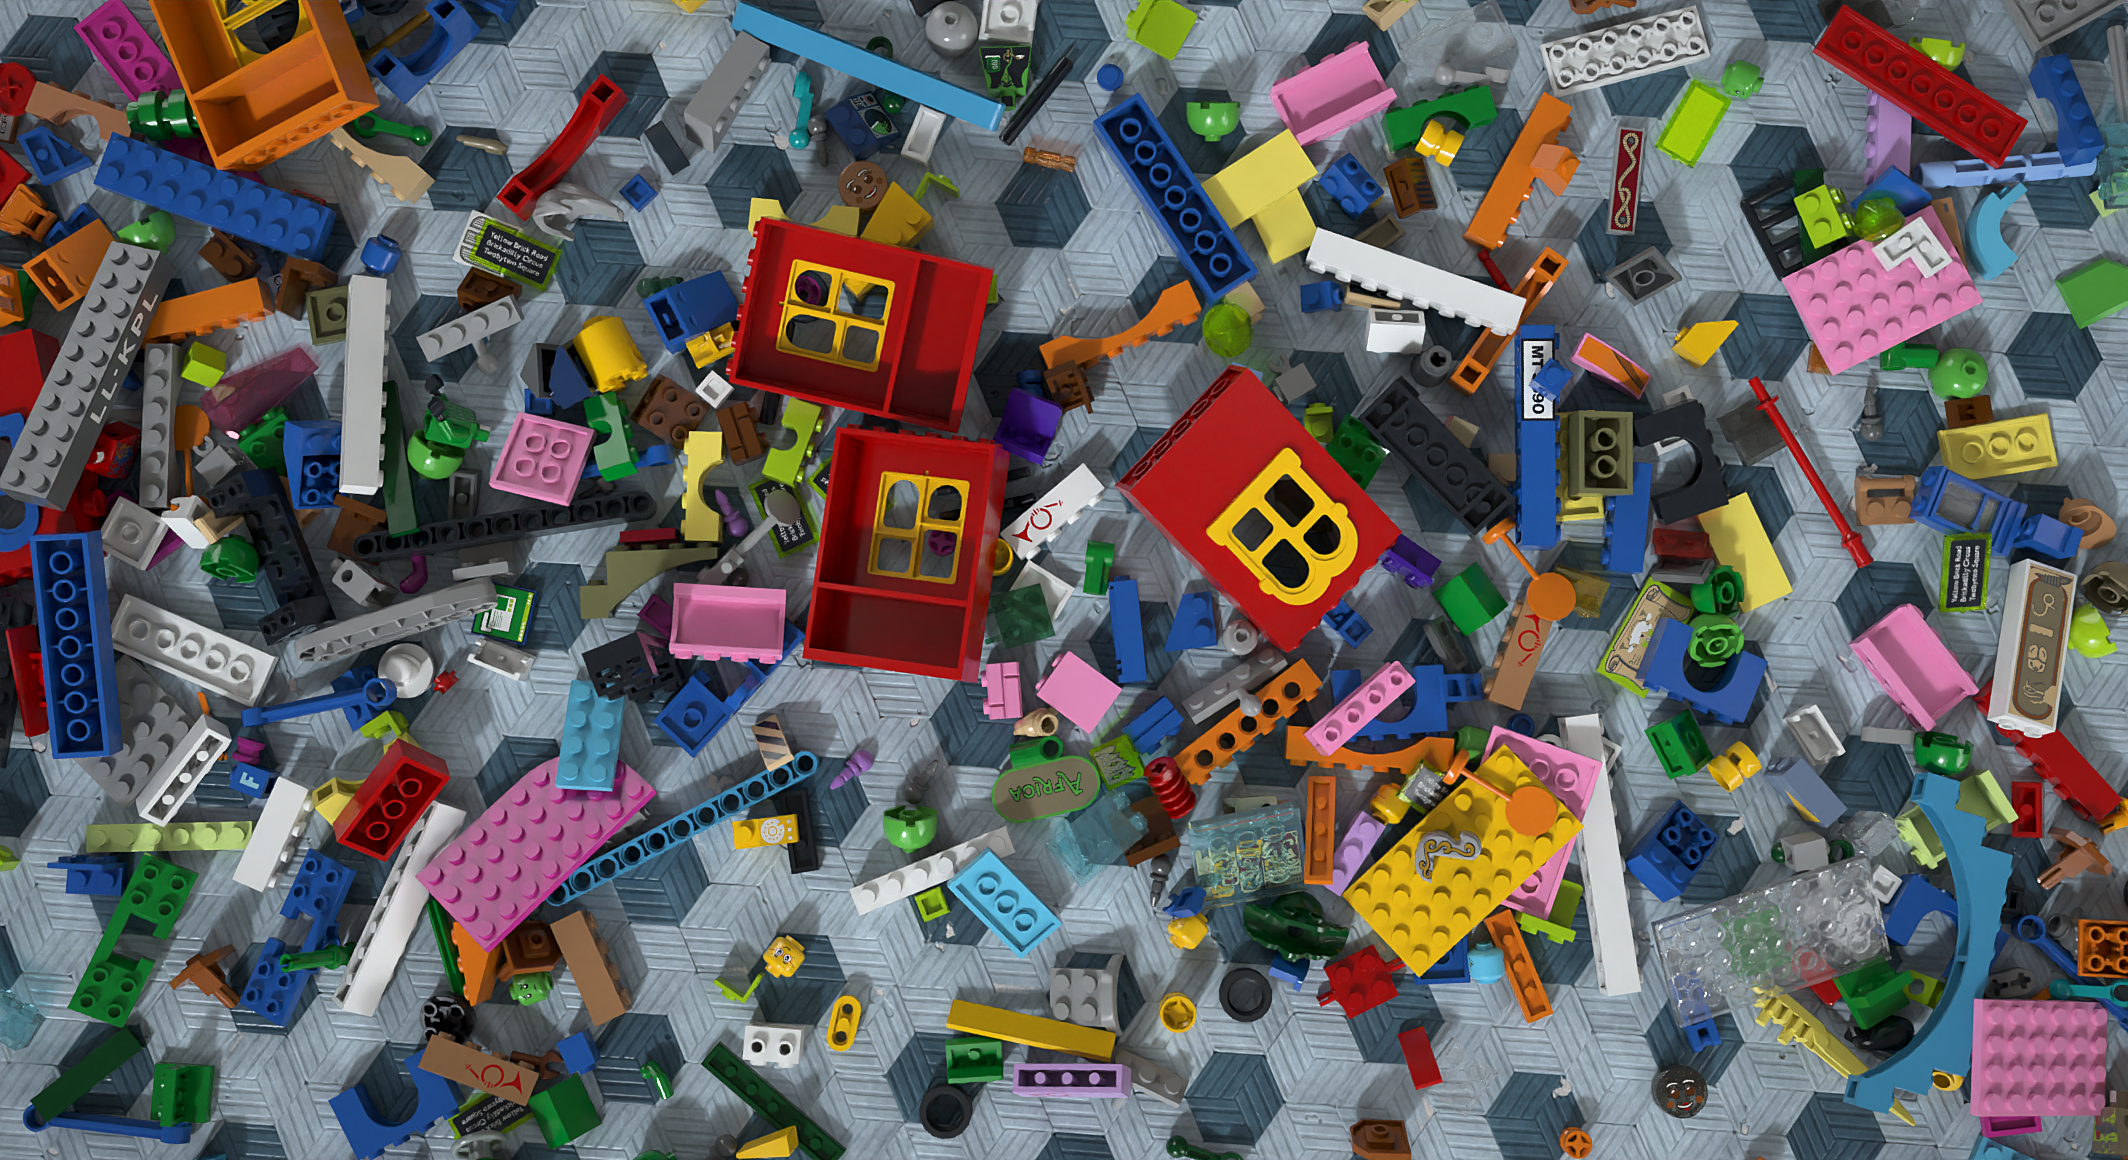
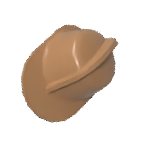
(2086, 515)

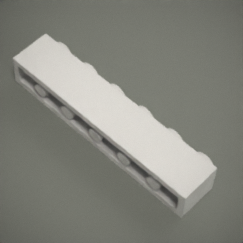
(928, 871)

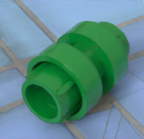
(163, 116)

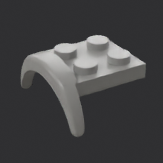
(1086, 995)

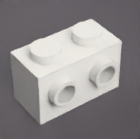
(1394, 331)
(773, 1044)

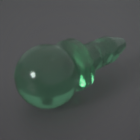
(647, 287)

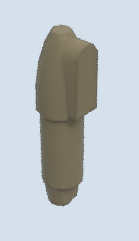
(488, 144)

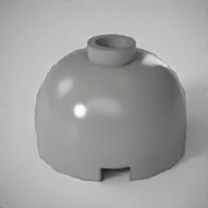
(951, 29)

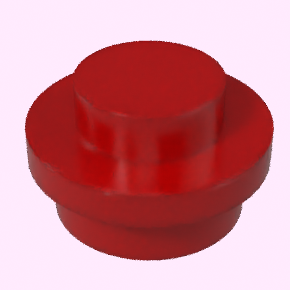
(445, 681)

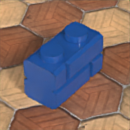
(1153, 725)

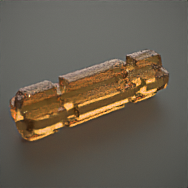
(1049, 159)

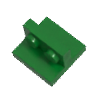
(1679, 745)
(1874, 993)
(182, 1093)

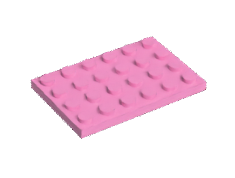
(1863, 310)
(1572, 781)
(2038, 1058)

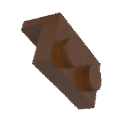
(1068, 386)

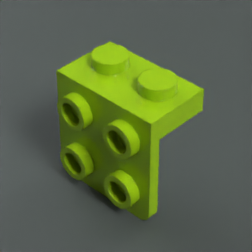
(1160, 26)
(1825, 215)
(1560, 916)

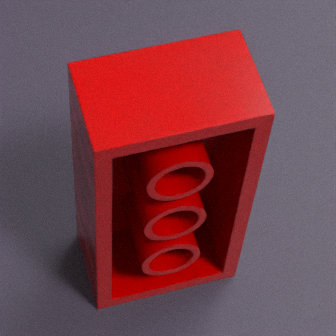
(391, 800)

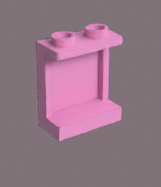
(1077, 691)

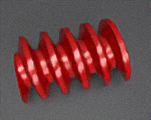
(1170, 786)

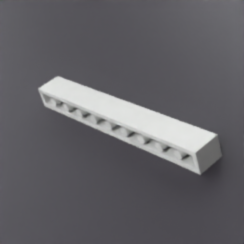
(1603, 867)

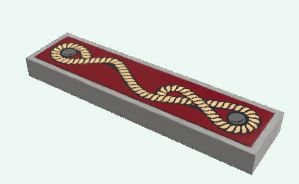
(1625, 181)

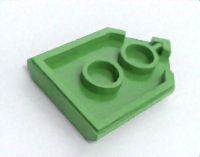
(2095, 291)

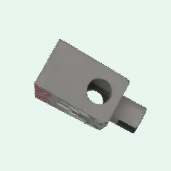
(363, 584)

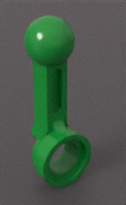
(420, 134)

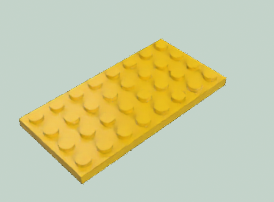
(1429, 918)

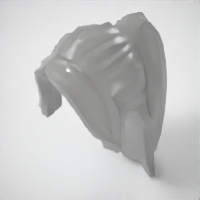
(566, 203)

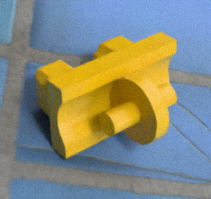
(711, 345)

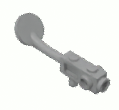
(781, 510)

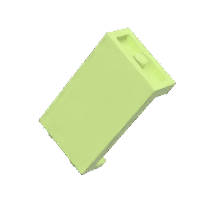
(1978, 796)

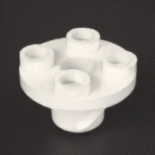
(408, 668)

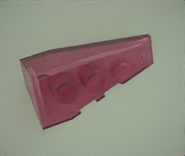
(253, 391)

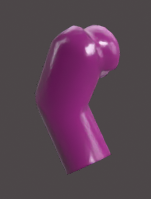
(417, 578)

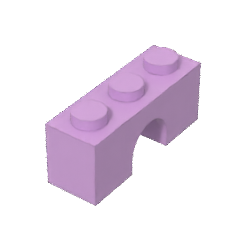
(1352, 850)

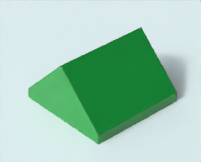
(1470, 599)
(564, 1111)

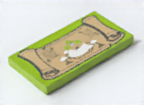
(1634, 634)

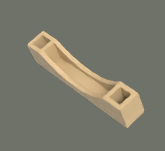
(399, 171)

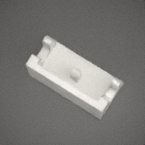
(182, 520)
(502, 659)
(1813, 734)

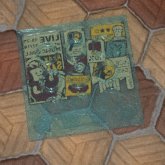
(1248, 854)

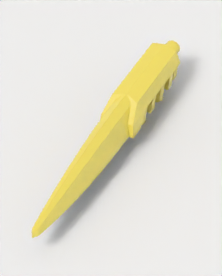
(1817, 1038)

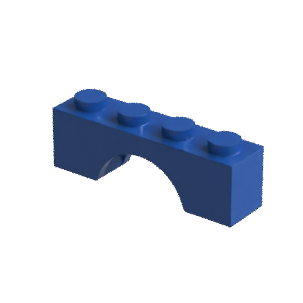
(2078, 133)

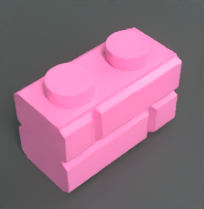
(1003, 690)

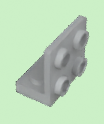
(487, 560)

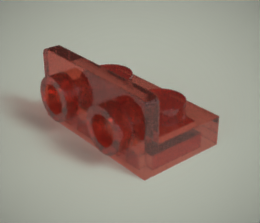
(1680, 544)

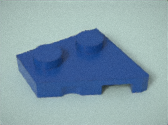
(52, 156)
(1193, 624)

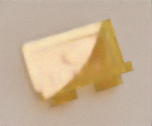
(1588, 589)

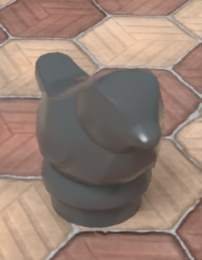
(2065, 930)

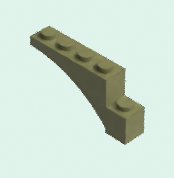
(632, 569)

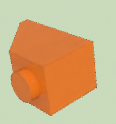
(1555, 166)

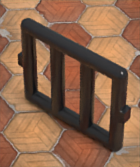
(1759, 227)

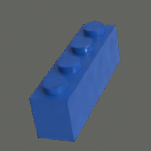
(1627, 525)

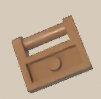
(1883, 510)

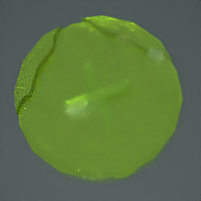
(1228, 330)

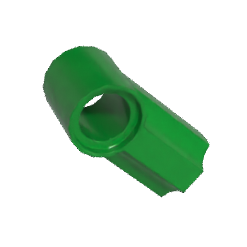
(1909, 356)
(1099, 561)
(1033, 751)

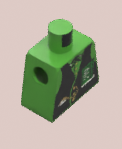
(1006, 72)

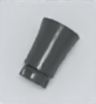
(1425, 372)

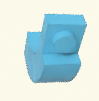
(1983, 236)

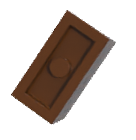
(1410, 187)

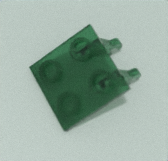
(1020, 617)

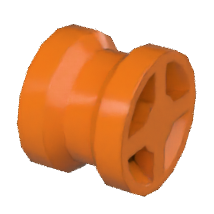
(1581, 1145)

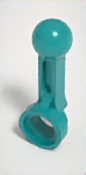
(799, 137)
(2062, 990)

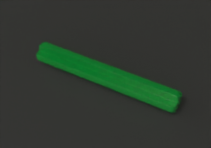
(446, 946)

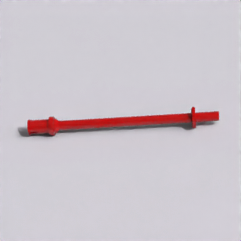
(1850, 539)

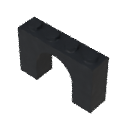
(1705, 487)

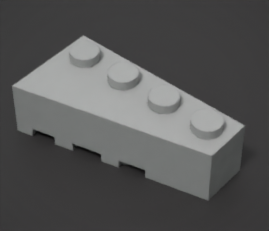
(726, 91)

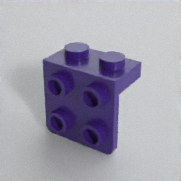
(1028, 425)

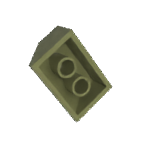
(1600, 453)

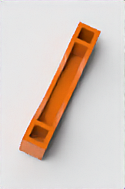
(1174, 307)
(1490, 346)
(1432, 749)

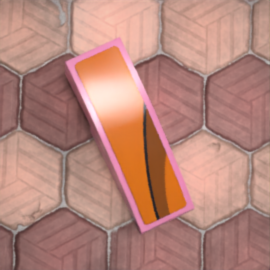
(1610, 366)

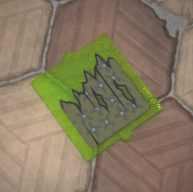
(1118, 761)

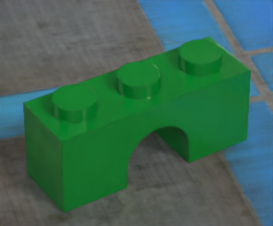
(616, 456)

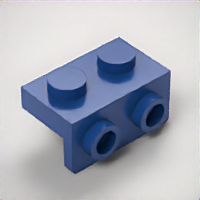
(1351, 186)
(363, 713)

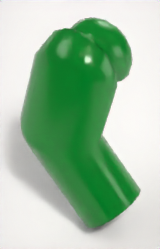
(661, 1080)

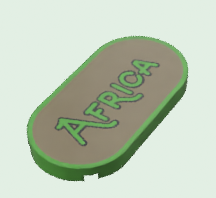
(1045, 789)

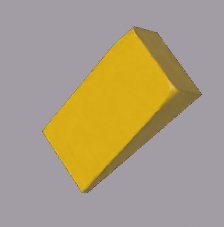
(776, 1144)

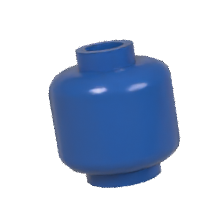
(381, 255)

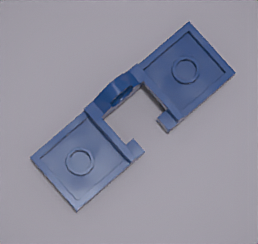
(699, 714)
(320, 894)

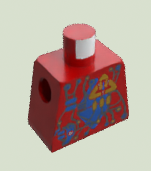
(115, 450)

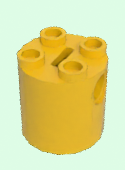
(609, 353)

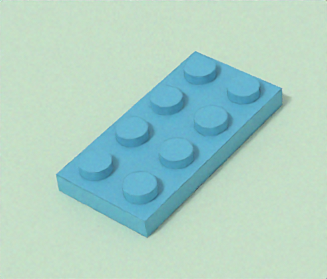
(590, 739)
(1004, 902)

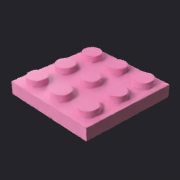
(543, 458)

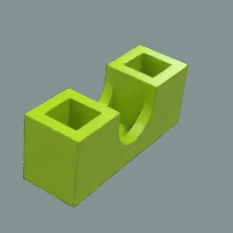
(788, 466)

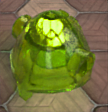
(1877, 219)

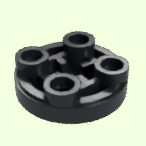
(447, 1013)

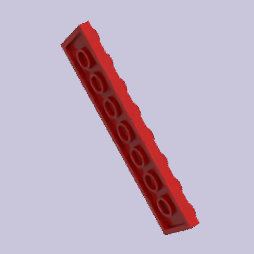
(1920, 86)

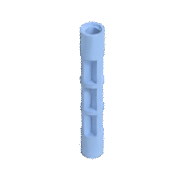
(2014, 169)

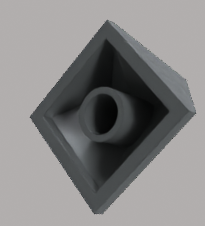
(1643, 276)
(538, 369)

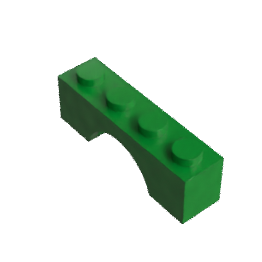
(1470, 108)

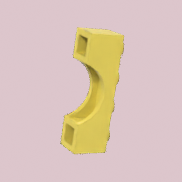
(839, 218)
(704, 453)
(336, 793)

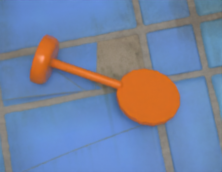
(189, 430)
(1548, 594)
(1527, 809)

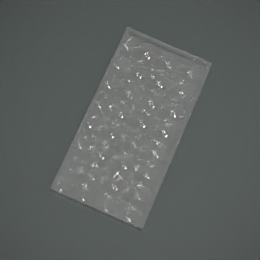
(1771, 940)

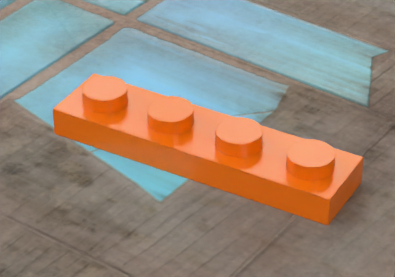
(1320, 830)
(1518, 966)

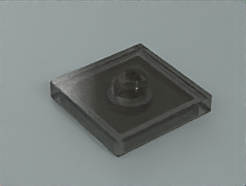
(1294, 504)

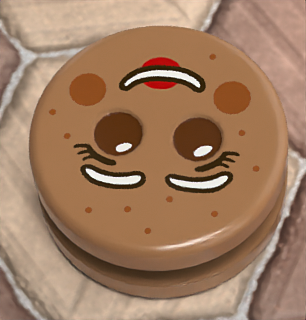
(863, 186)

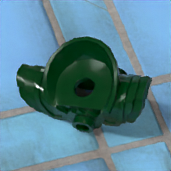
(1300, 909)

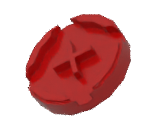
(15, 88)

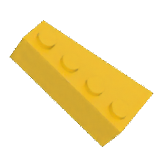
(897, 222)

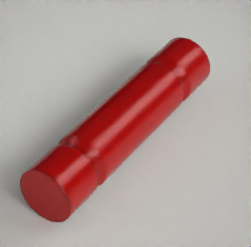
(1494, 271)

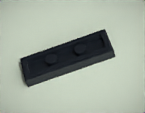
(802, 854)

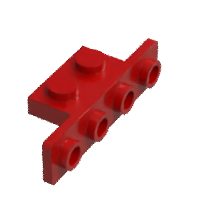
(29, 678)

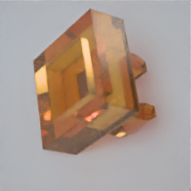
(1816, 362)

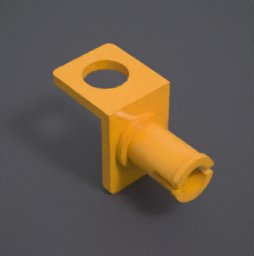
(2115, 820)

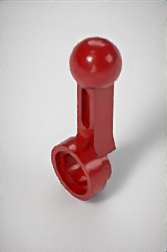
(92, 499)

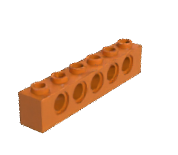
(1297, 673)

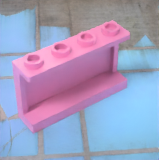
(1331, 95)
(728, 622)
(1914, 666)
(1359, 708)

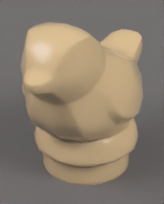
(1037, 723)

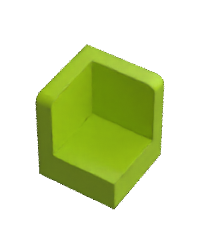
(203, 364)

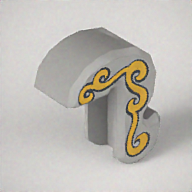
(1443, 844)

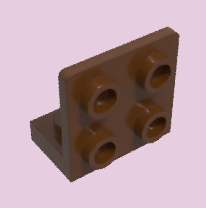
(296, 277)
(669, 411)
(354, 520)
(1160, 835)

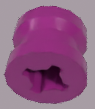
(941, 541)
(248, 750)

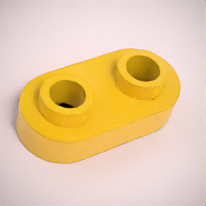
(844, 1022)

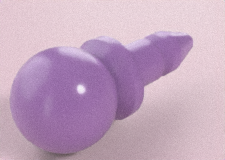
(736, 525)
(861, 762)

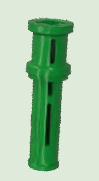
(330, 957)

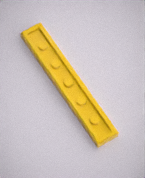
(1031, 1030)

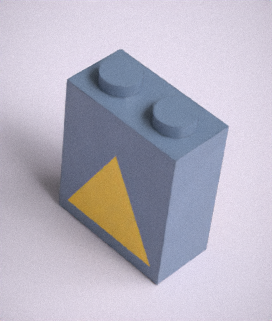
(1804, 791)

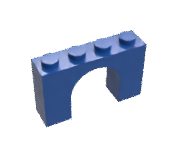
(409, 74)
(1663, 670)
(1425, 714)
(1913, 902)
(371, 1132)

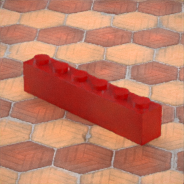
(2061, 765)

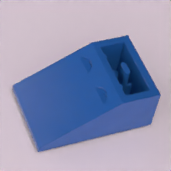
(691, 309)
(313, 462)
(1671, 852)

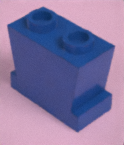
(2047, 537)

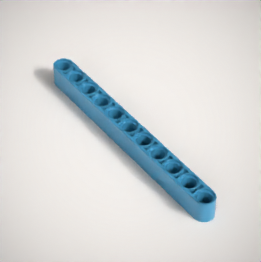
(868, 65)
(670, 828)

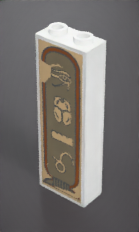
(2032, 648)

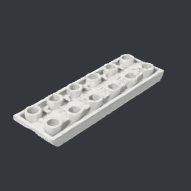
(1625, 51)

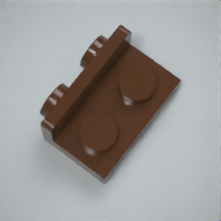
(229, 258)
(484, 288)

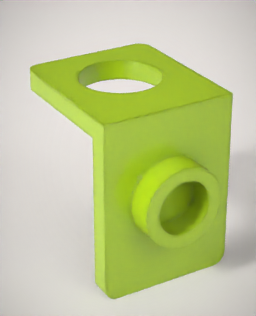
(939, 181)
(1932, 990)
(733, 993)

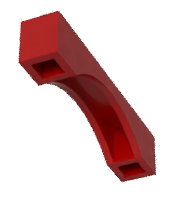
(593, 114)

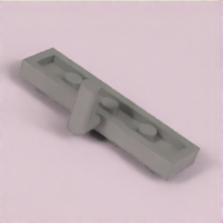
(1146, 1078)

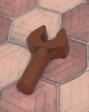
(540, 1062)

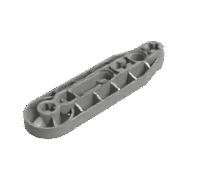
(397, 621)

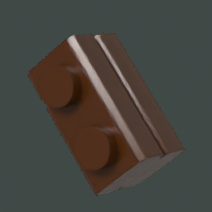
(742, 433)

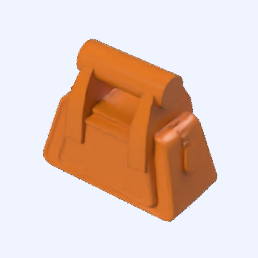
(23, 213)

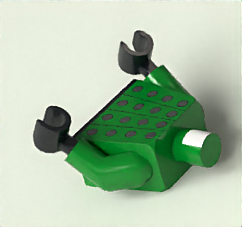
(450, 422)

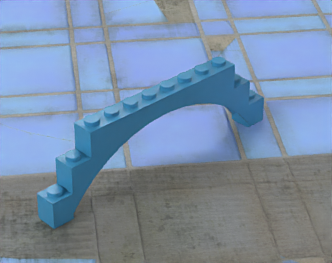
(1980, 887)

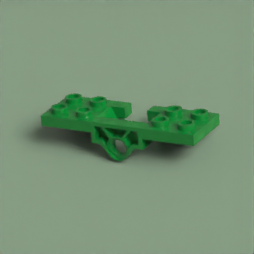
(115, 980)

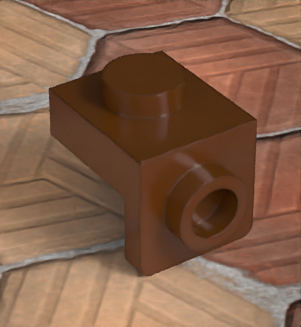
(1968, 411)

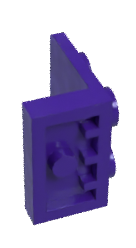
(1410, 562)

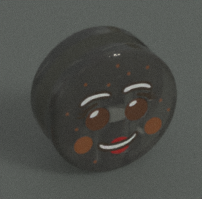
(1679, 1090)

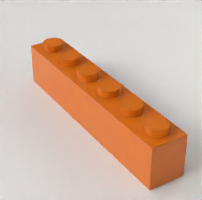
(1515, 175)
(209, 310)

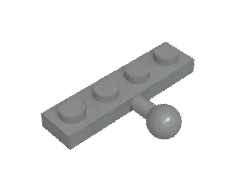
(472, 329)
(1236, 685)

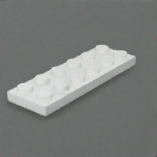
(191, 650)

